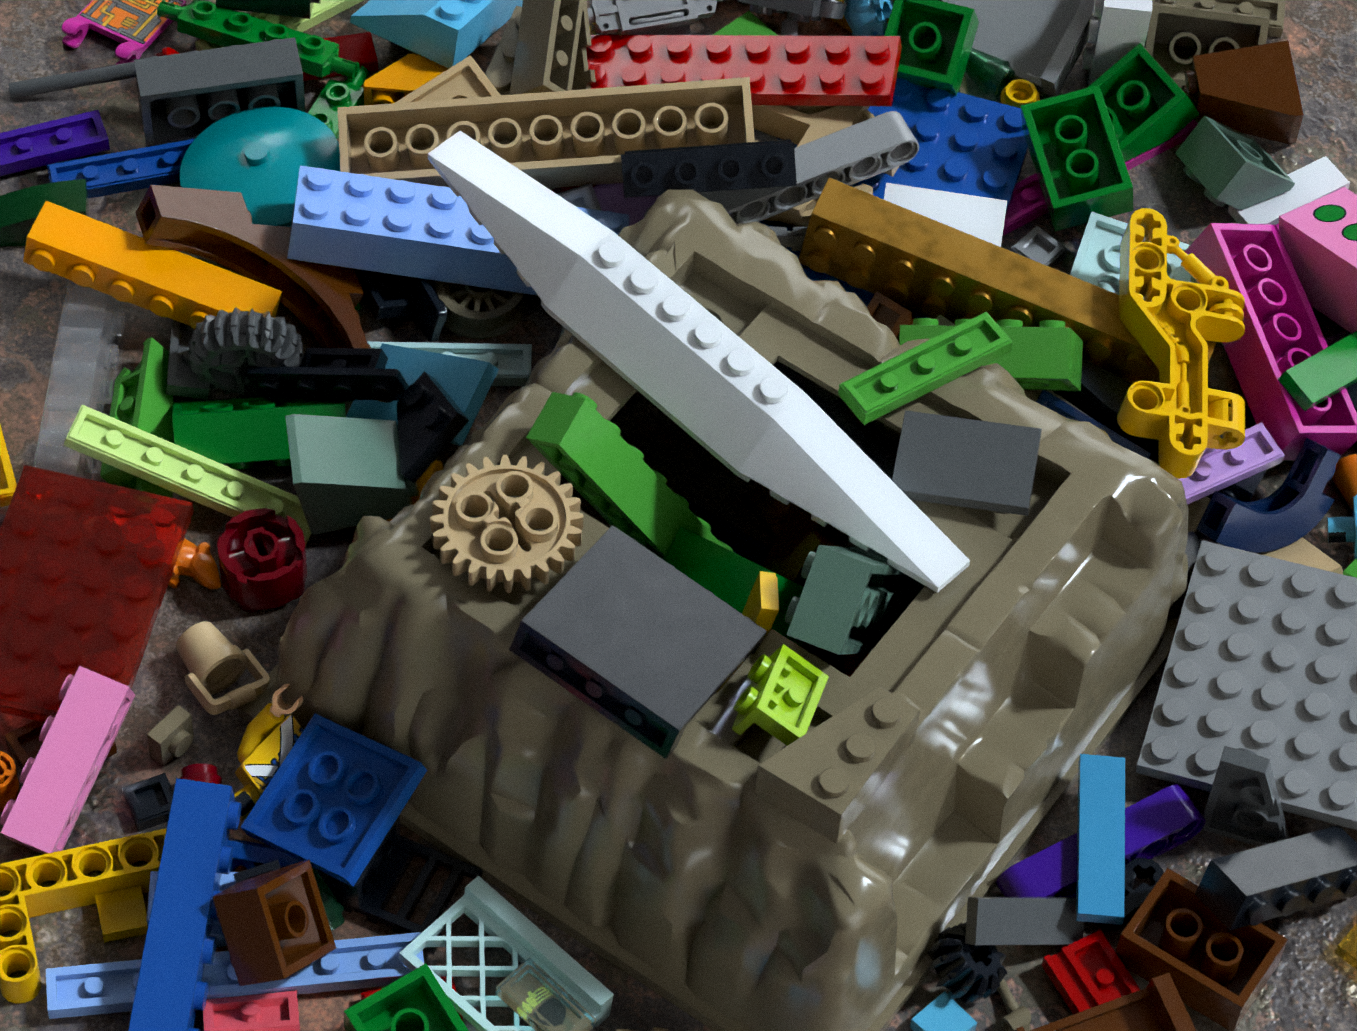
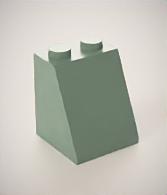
(346, 470)

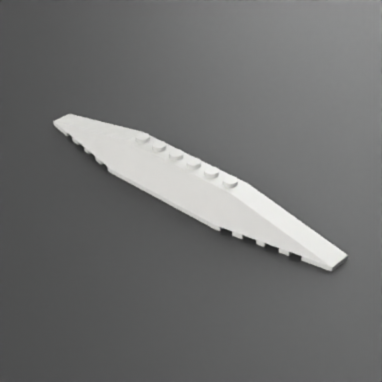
(692, 363)

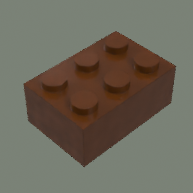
(1210, 965)

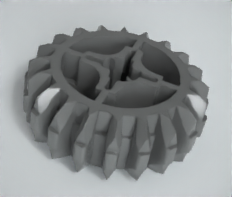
(239, 339)

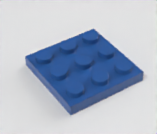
(334, 799)

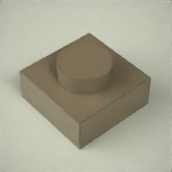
(171, 736)

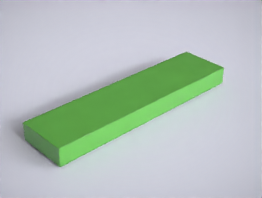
(925, 368)

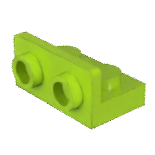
(780, 695)

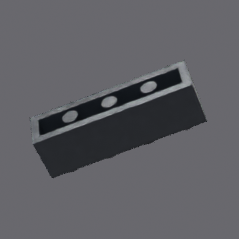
(1280, 878)

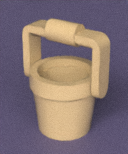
(216, 665)

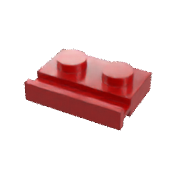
(1088, 973)

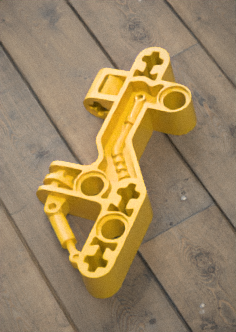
(1172, 327)

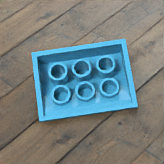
(435, 28)

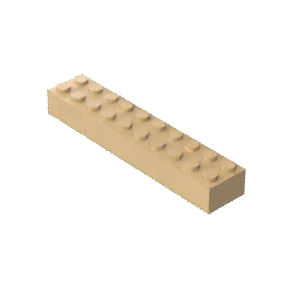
(547, 135)

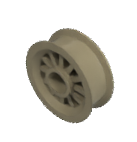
(480, 310)

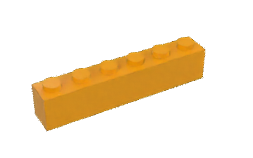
(139, 273)

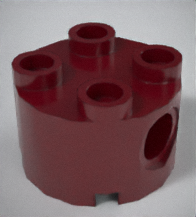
(262, 560)

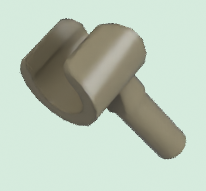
(1018, 1015)

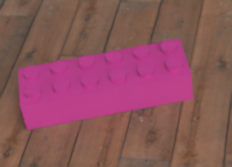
(1276, 335)

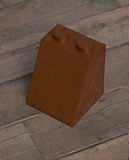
(1248, 90)

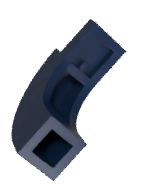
(1282, 515)

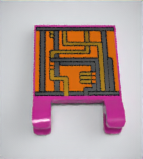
(126, 21)

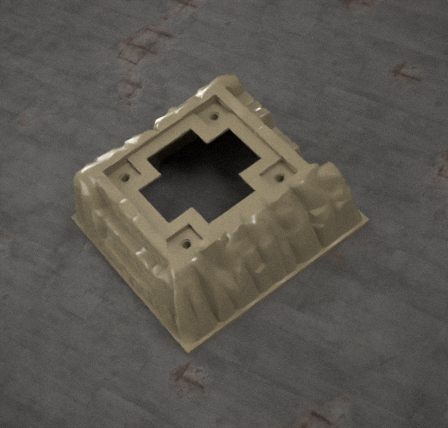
(676, 856)

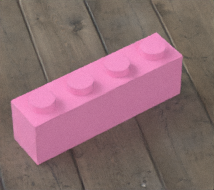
(67, 762)

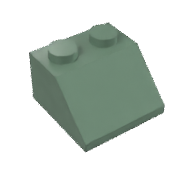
(1231, 166)

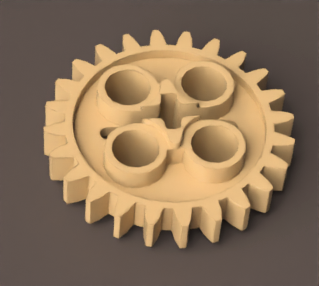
(472, 541)

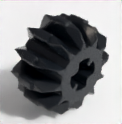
(964, 968)

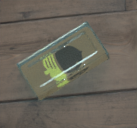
(543, 1001)

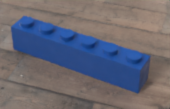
(183, 907)

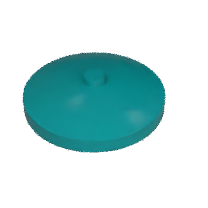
(261, 158)

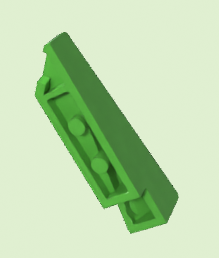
(142, 402)

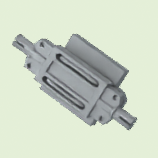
(647, 16)

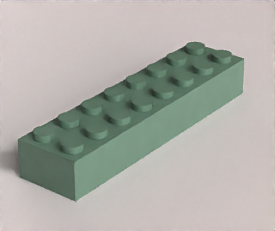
(848, 599)

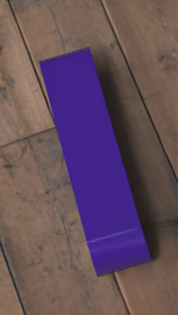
(1150, 830)

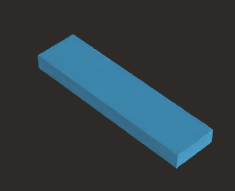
(1101, 839)

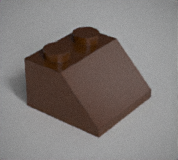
(274, 924)

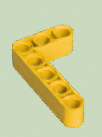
(71, 891)

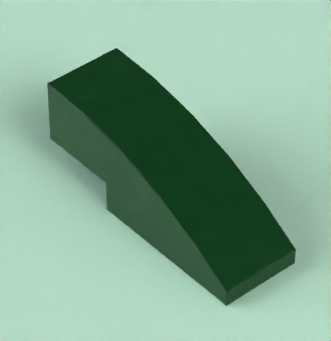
(22, 207)

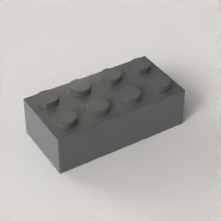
(197, 88)

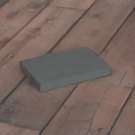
(967, 462)

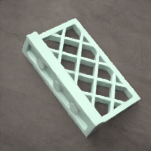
(520, 938)

